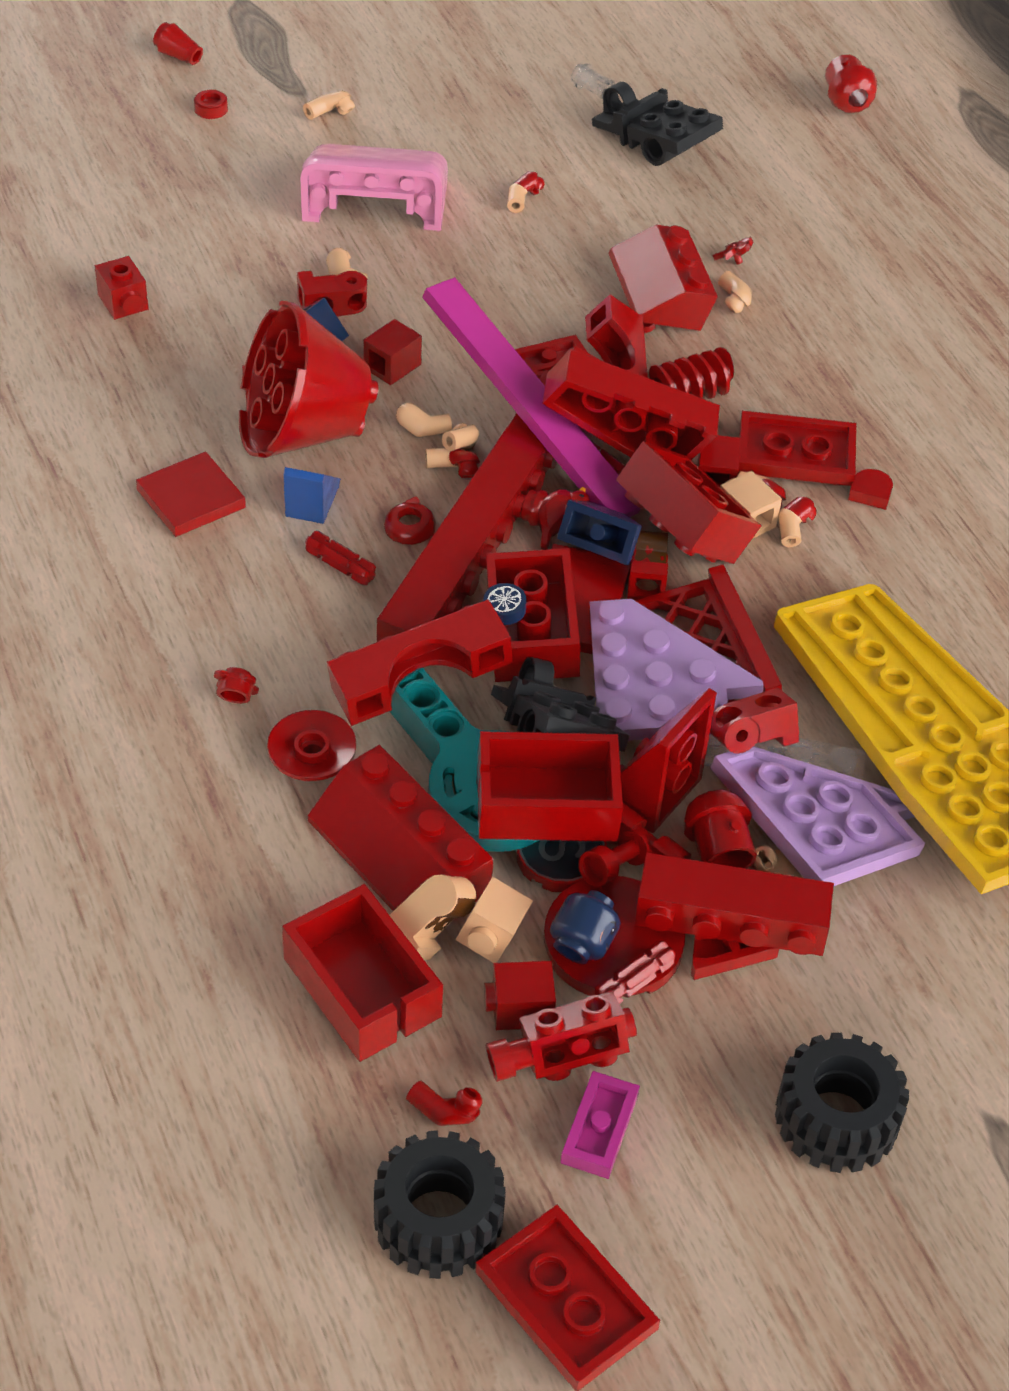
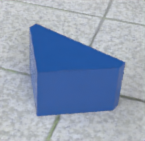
(308, 494)

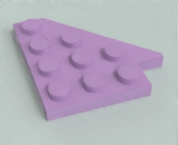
(654, 669)

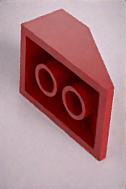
(669, 762)

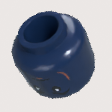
(585, 926)

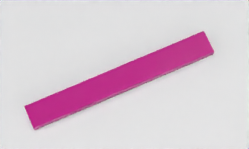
(525, 395)

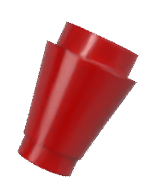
(176, 43)

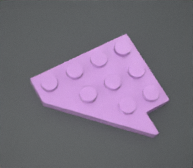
(821, 818)

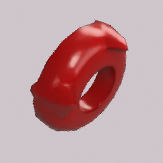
(412, 533)

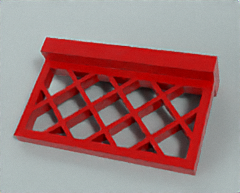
(728, 616)

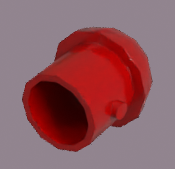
(850, 84)
(720, 828)

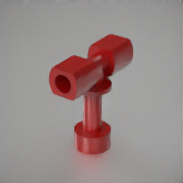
(603, 864)

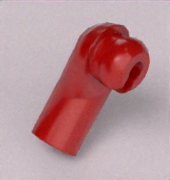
(445, 1111)

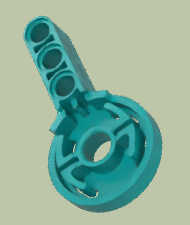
(451, 748)

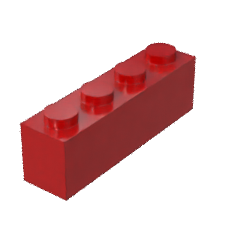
(734, 904)

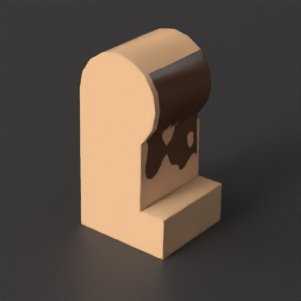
(432, 910)

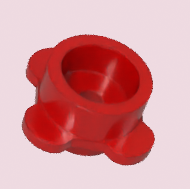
(235, 685)

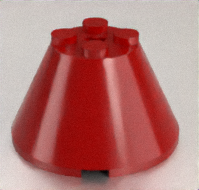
(301, 385)

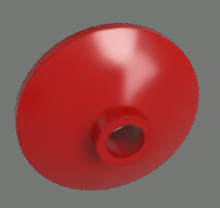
(310, 732)

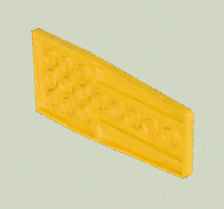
(916, 717)

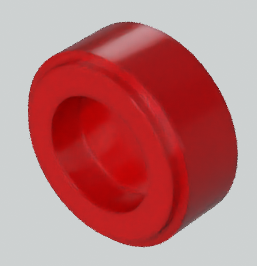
(210, 104)

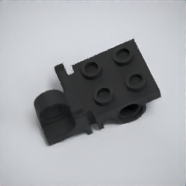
(654, 122)
(542, 708)

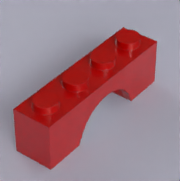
(617, 335)
(465, 640)

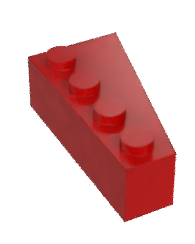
(629, 407)

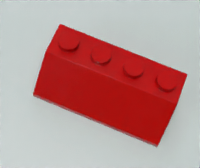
(395, 830)

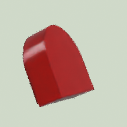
(871, 488)

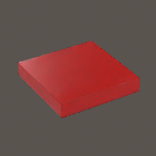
(190, 493)

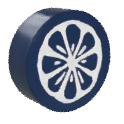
(507, 601)

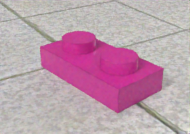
(600, 1124)

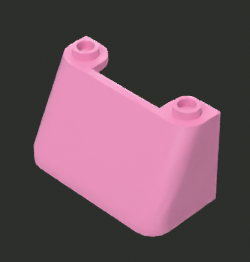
(376, 173)

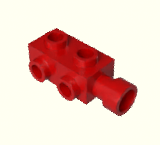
(565, 1039)

